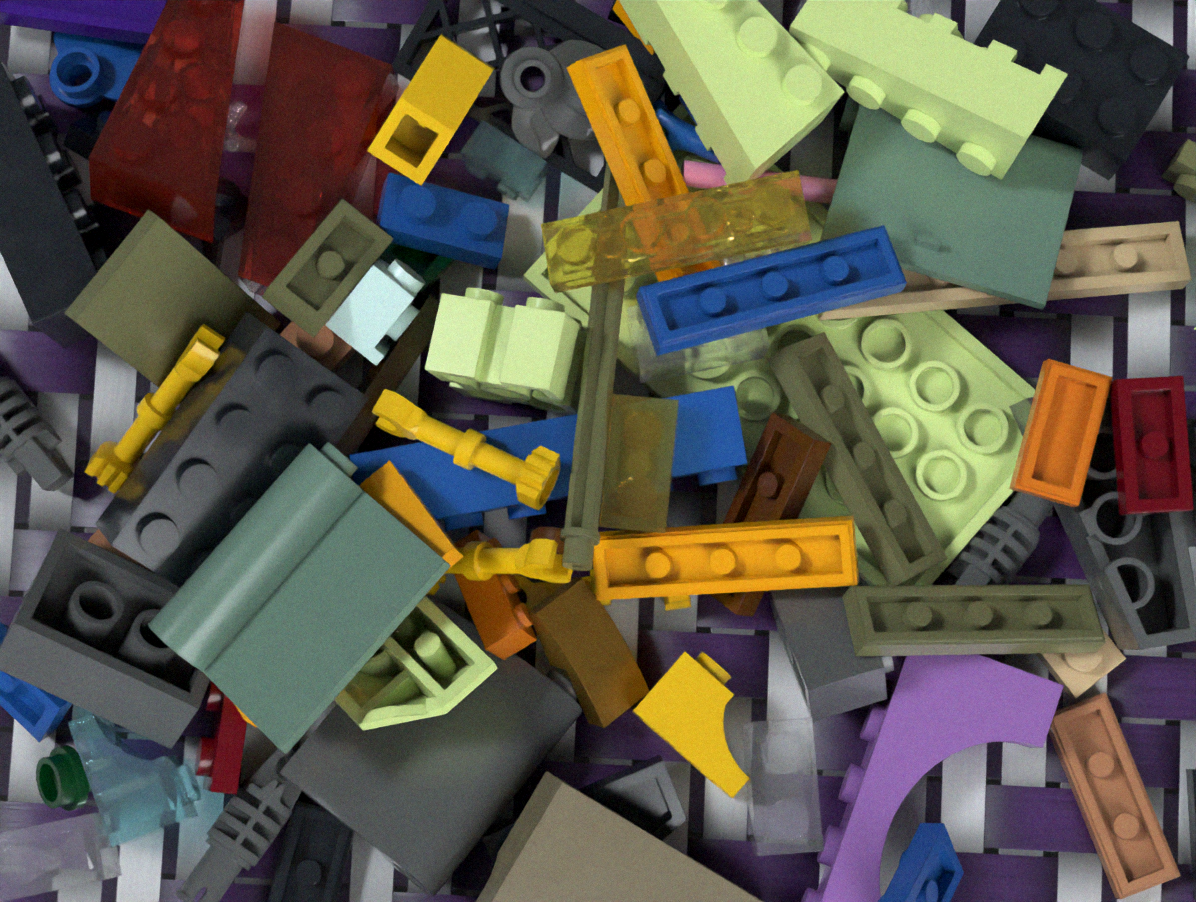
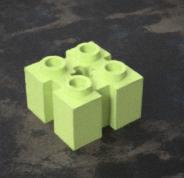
(508, 352)

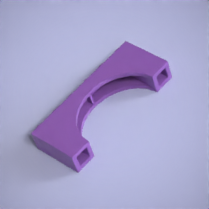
(929, 713)

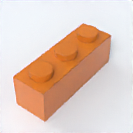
(496, 607)

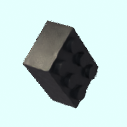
(1112, 69)

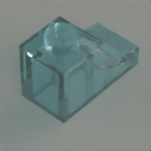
(130, 789)

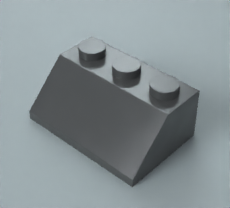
(91, 644)

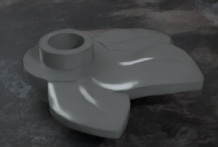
(555, 105)

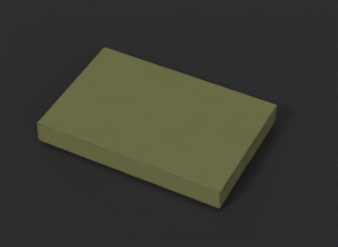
(157, 297)

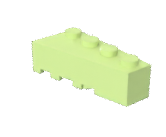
(929, 77)

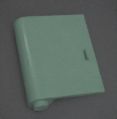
(949, 219)
(299, 595)

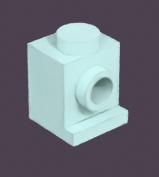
(378, 308)

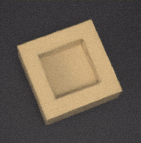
(1082, 670)

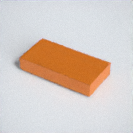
(1061, 433)

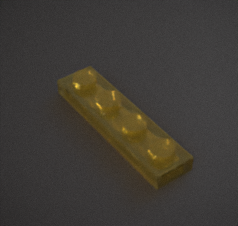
(676, 231)

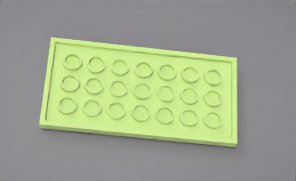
(920, 376)

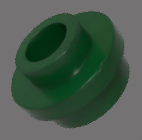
(62, 779)

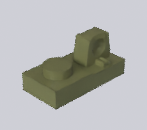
(327, 268)

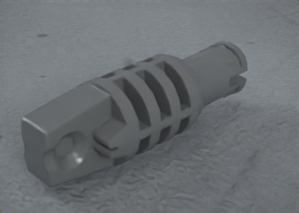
(29, 440)
(1002, 543)
(243, 830)

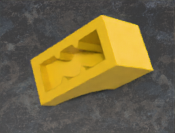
(689, 715)

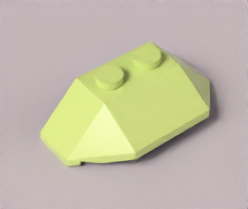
(416, 672)

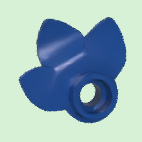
(105, 59)

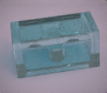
(504, 161)

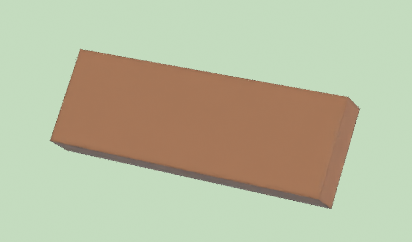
(1111, 796)

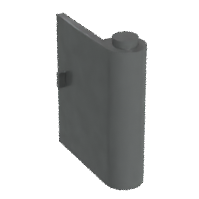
(439, 781)

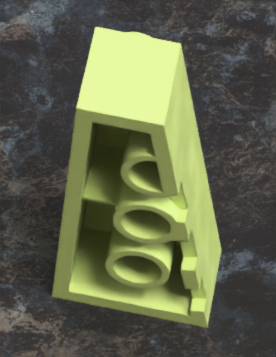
(738, 76)

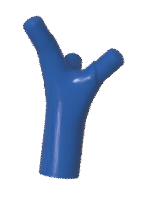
(681, 134)

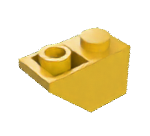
(430, 109)

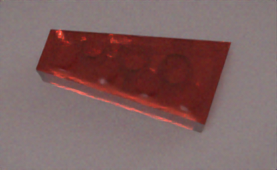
(174, 119)
(311, 145)

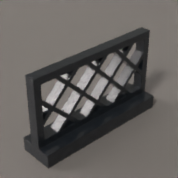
(561, 20)

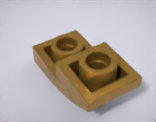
(591, 649)

